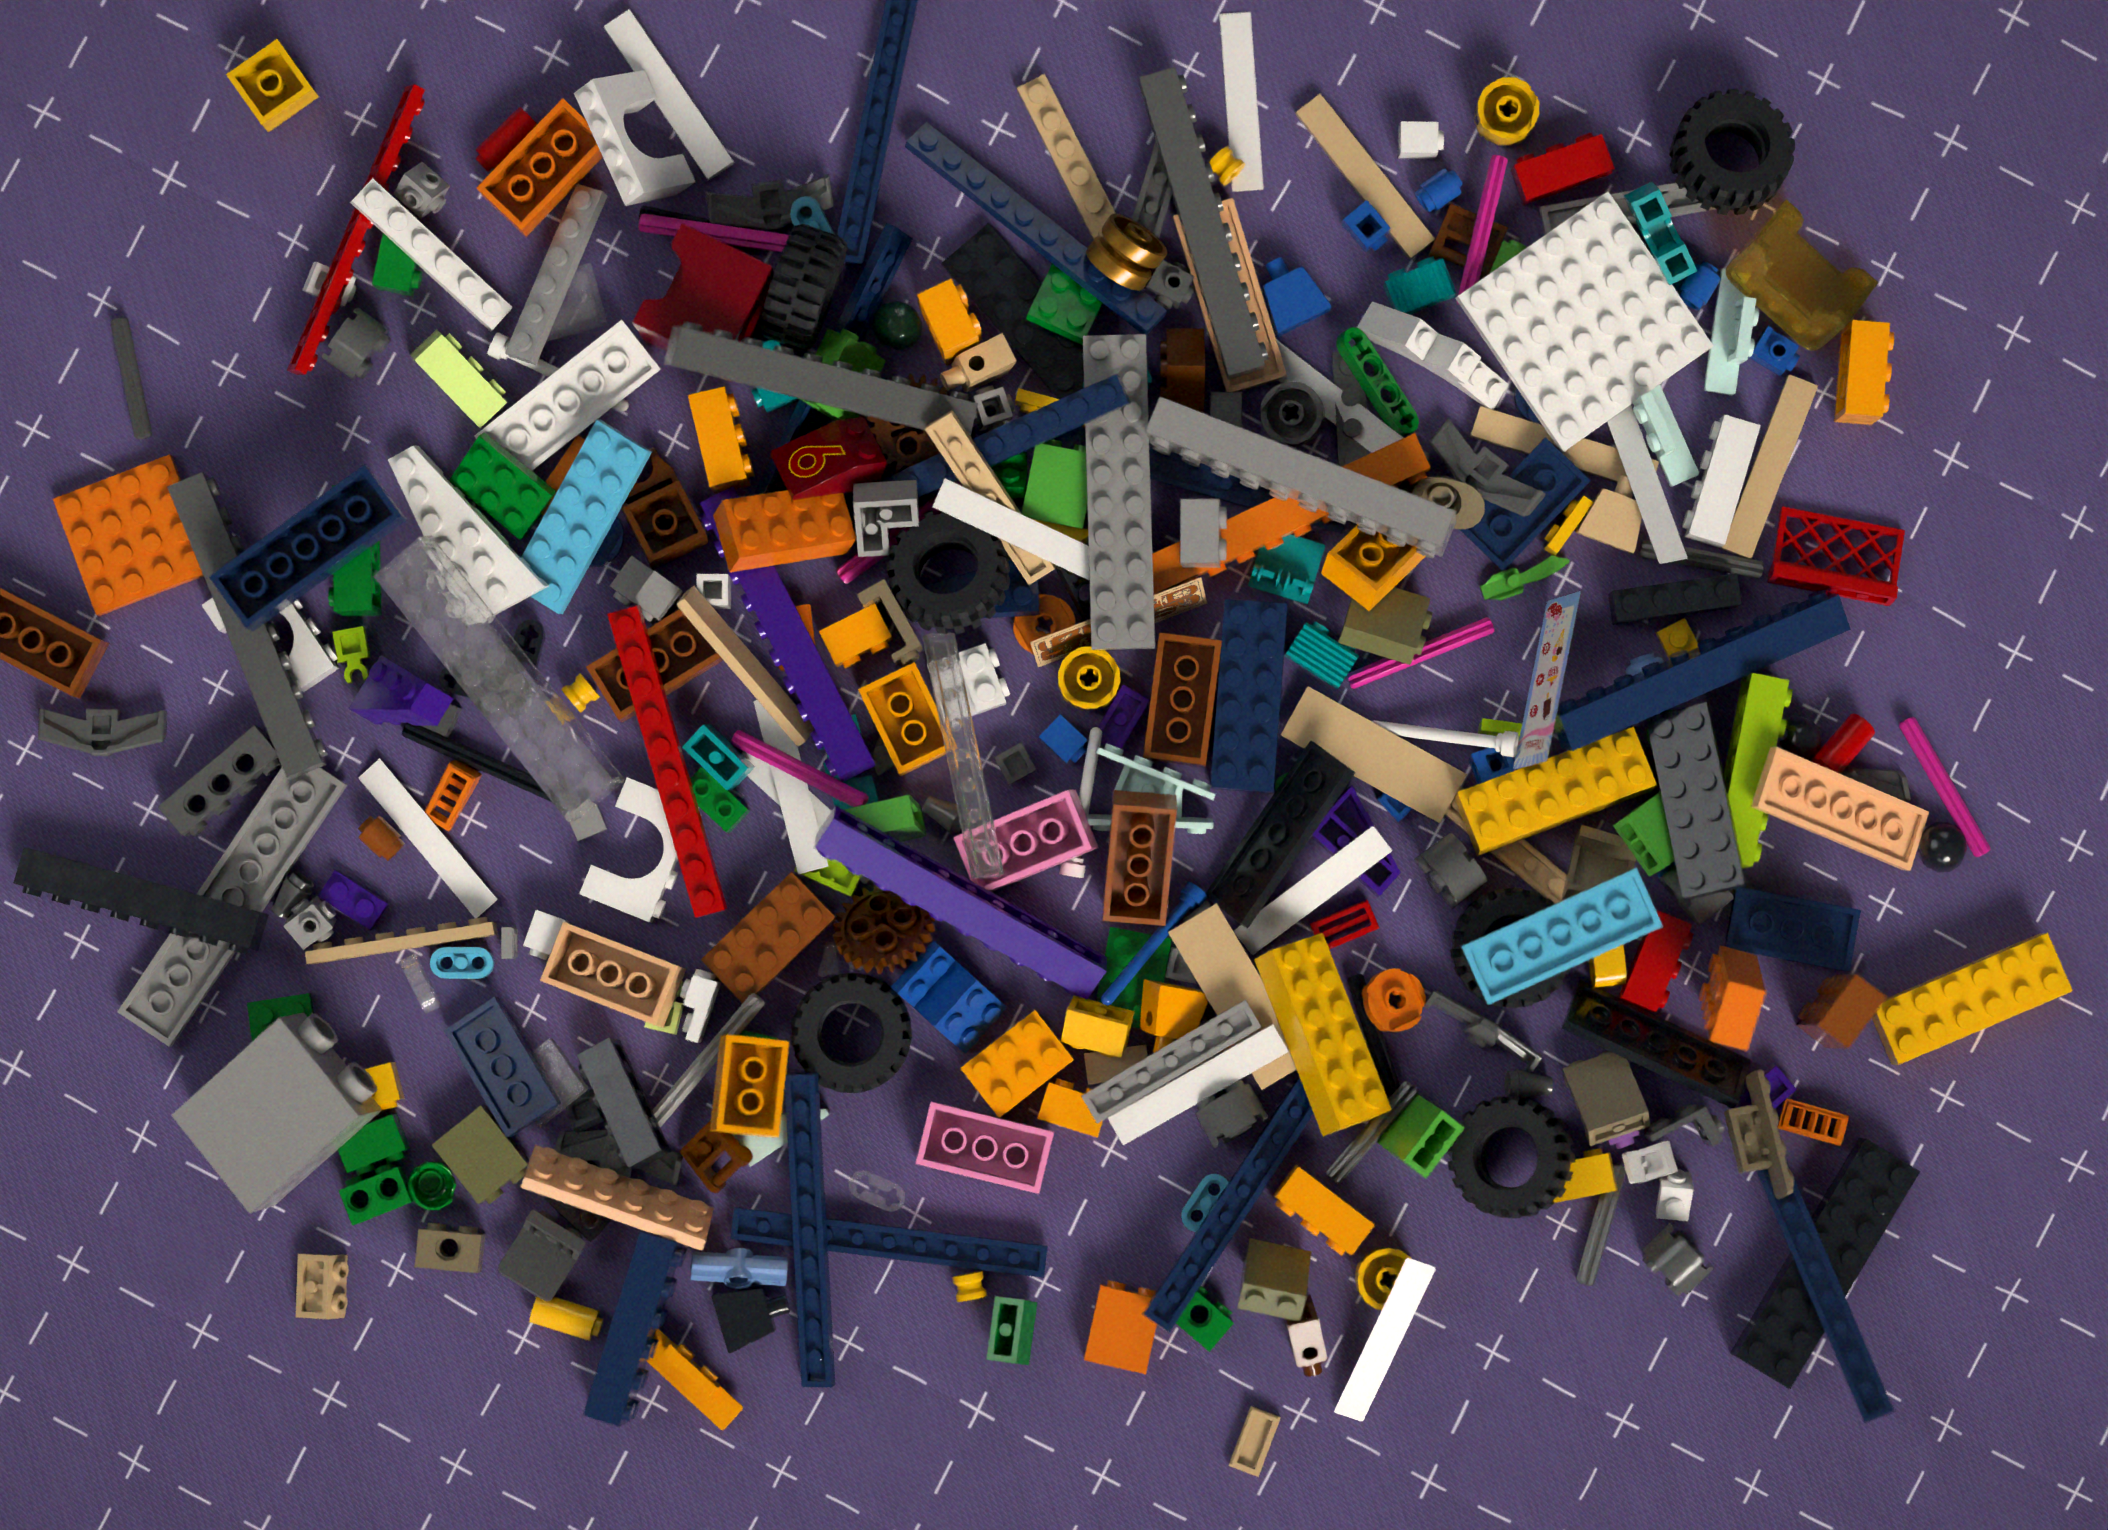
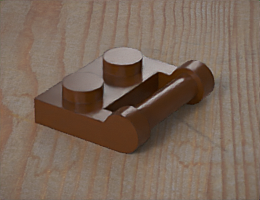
(1459, 227)
(707, 1148)

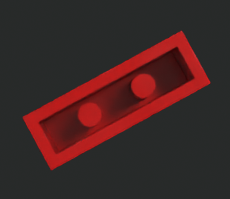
(1562, 168)
(1656, 963)

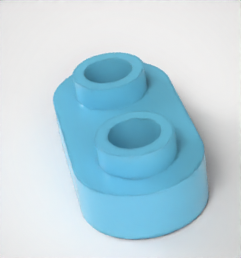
(816, 219)
(462, 962)
(1202, 1200)

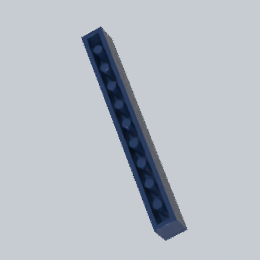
(1699, 670)

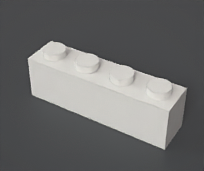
(1721, 481)

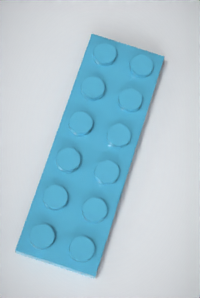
(583, 512)
(1561, 936)

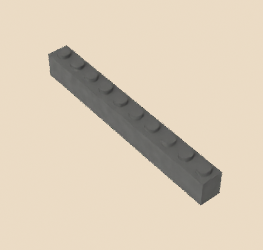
(1202, 224)
(813, 380)
(257, 650)

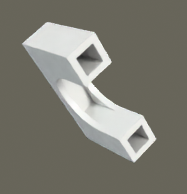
(633, 172)
(309, 657)
(640, 895)

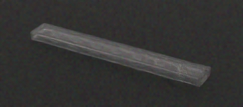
(963, 755)

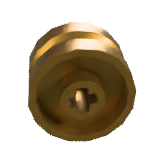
(1126, 252)

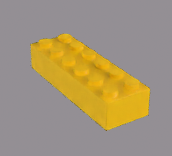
(1555, 791)
(1970, 998)
(1322, 1034)

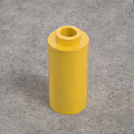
(567, 1317)

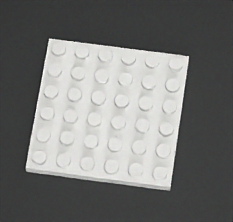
(1584, 322)

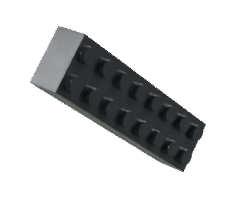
(1850, 1226)

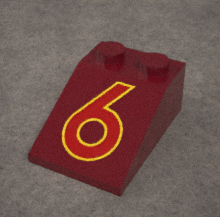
(830, 459)

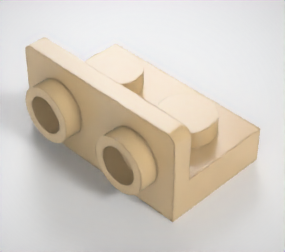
(321, 1286)

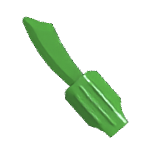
(1510, 582)

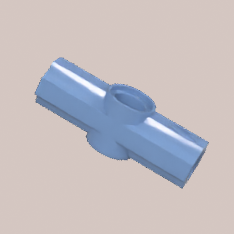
(738, 1268)

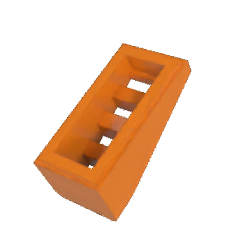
(467, 773)
(1839, 1130)

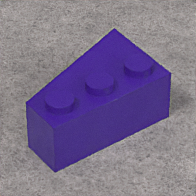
(399, 697)
(1344, 824)

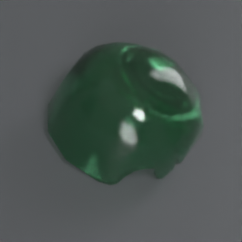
(897, 325)

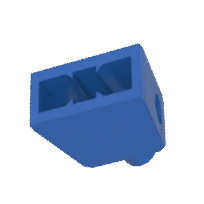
(1292, 298)

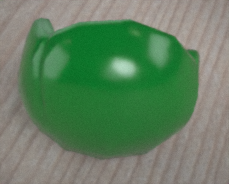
(431, 1185)

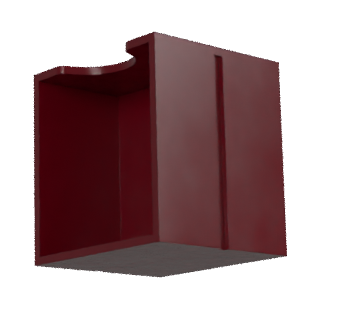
(711, 289)

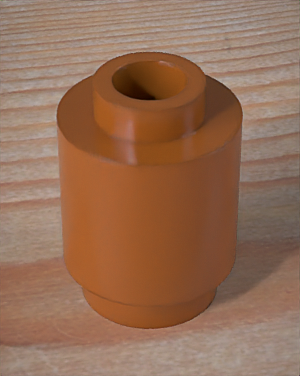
(380, 837)

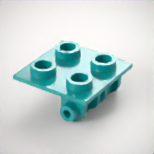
(1288, 568)

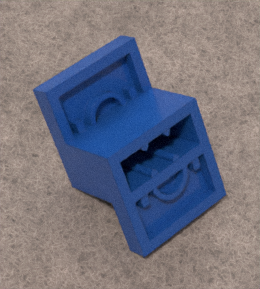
(949, 997)

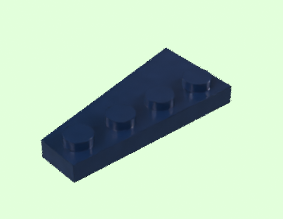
(1020, 597)

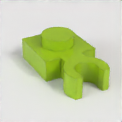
(352, 647)

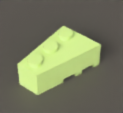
(459, 377)

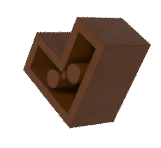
(1183, 367)

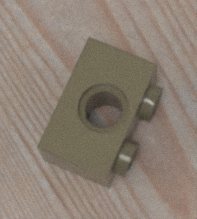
(431, 1253)

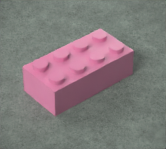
(1037, 839)
(984, 1147)

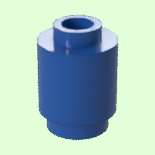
(1438, 190)
(1699, 286)

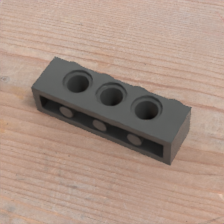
(179, 805)

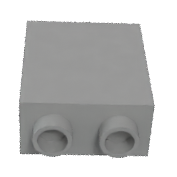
(278, 1110)

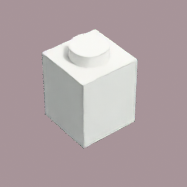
(1419, 140)
(715, 589)
(543, 934)

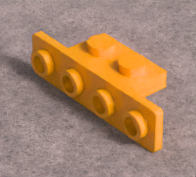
(692, 1381)

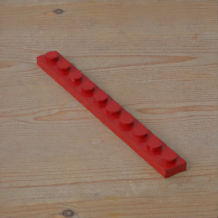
(352, 241)
(667, 761)

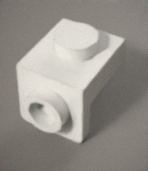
(316, 278)
(1649, 1163)
(1675, 1196)

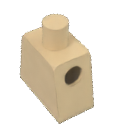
(989, 359)
(1613, 518)

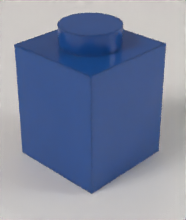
(1064, 740)

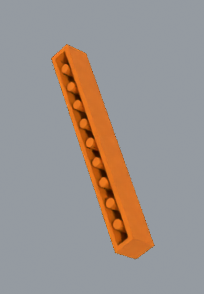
(1277, 518)

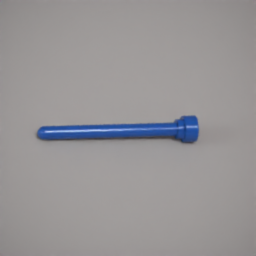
(1190, 898)

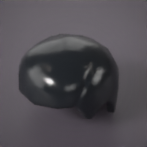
(1803, 737)
(1942, 847)

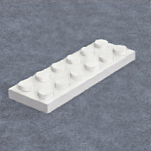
(573, 397)

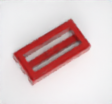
(1369, 915)

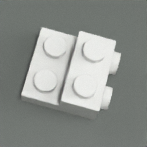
(981, 681)
(701, 995)

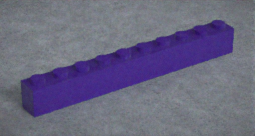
(800, 659)
(960, 903)

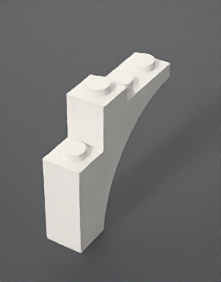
(1434, 351)

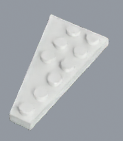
(464, 533)

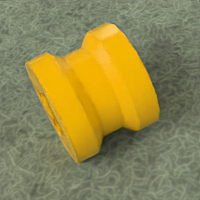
(1226, 165)
(580, 692)
(969, 1286)

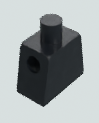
(747, 1315)

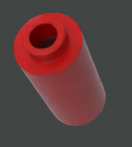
(504, 139)
(1845, 744)

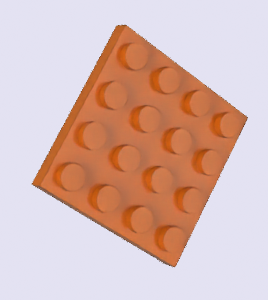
(128, 536)

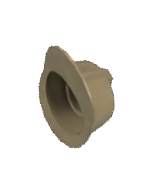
(1453, 495)

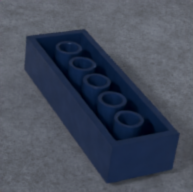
(307, 548)
(1249, 696)
(633, 1329)

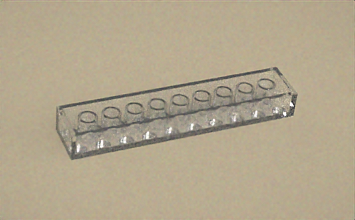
(499, 678)

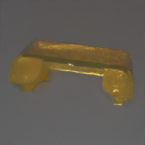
(1796, 282)

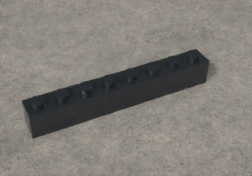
(141, 899)

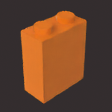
(1119, 1330)

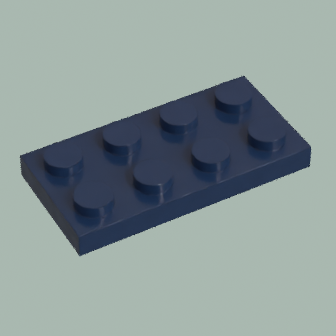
(1505, 533)
(1792, 929)
(502, 1067)

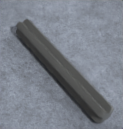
(131, 378)
(1711, 561)
(1371, 1133)
(1599, 1231)

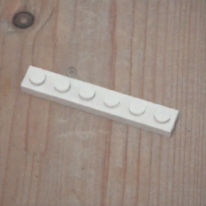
(431, 254)

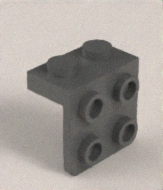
(1707, 1125)
(542, 1255)

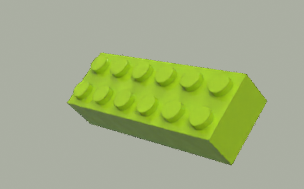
(1754, 730)

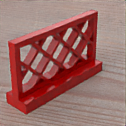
(1839, 582)

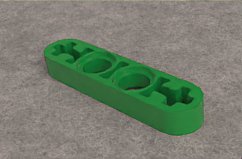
(1381, 379)

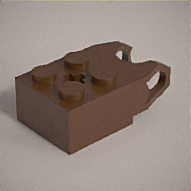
(657, 501)

